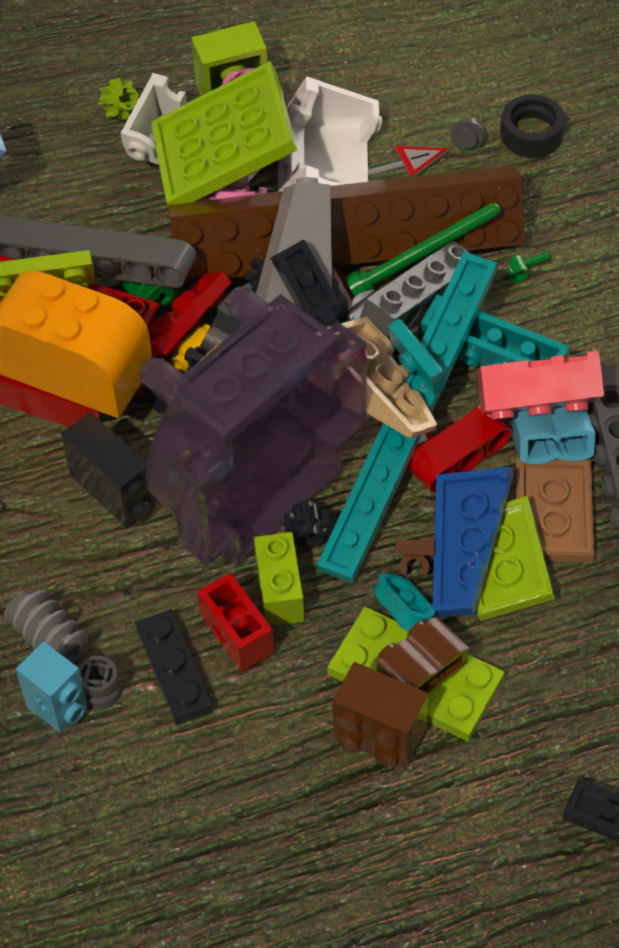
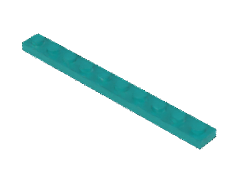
(391, 449)

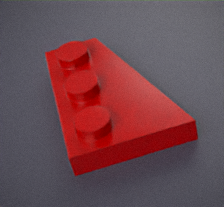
(187, 313)

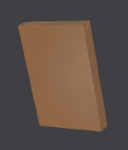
(561, 507)

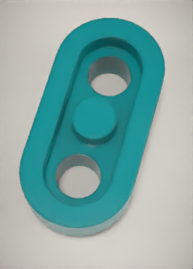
(402, 600)

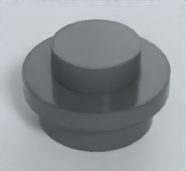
(467, 134)

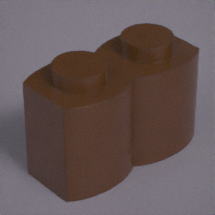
(426, 656)

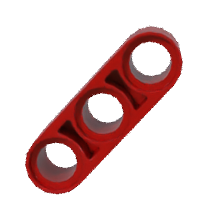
(459, 447)

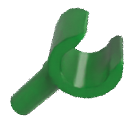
(519, 267)

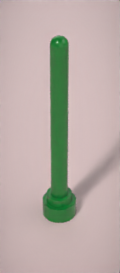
(364, 281)

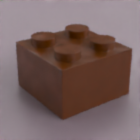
(379, 716)

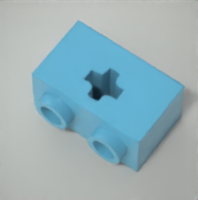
(52, 687)

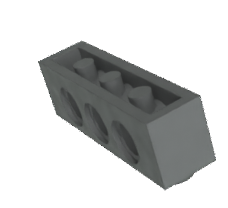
(413, 291)

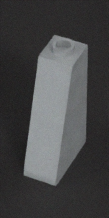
(301, 215)

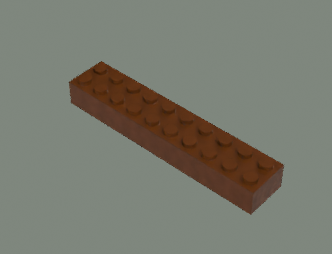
(367, 219)

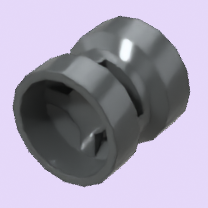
(100, 691)

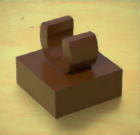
(414, 550)

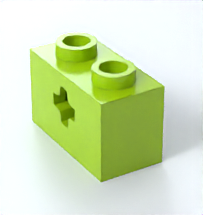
(279, 579)

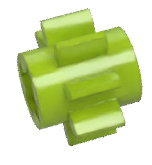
(118, 98)

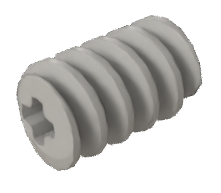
(42, 621)

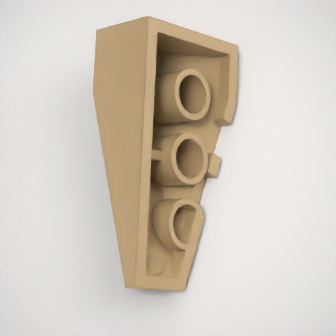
(387, 390)

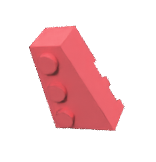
(540, 385)

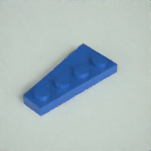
(465, 532)

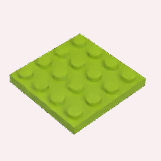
(223, 136)

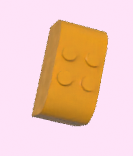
(72, 342)

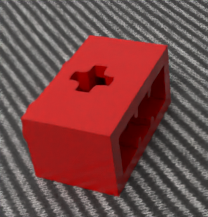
(235, 622)

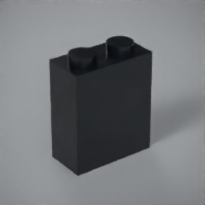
(108, 470)

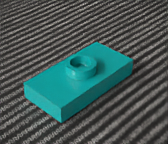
(416, 357)

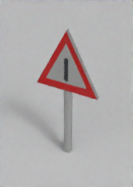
(413, 159)

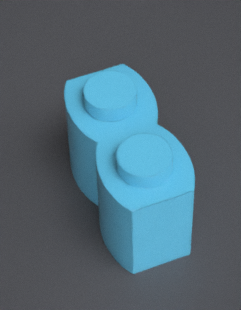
(553, 436)

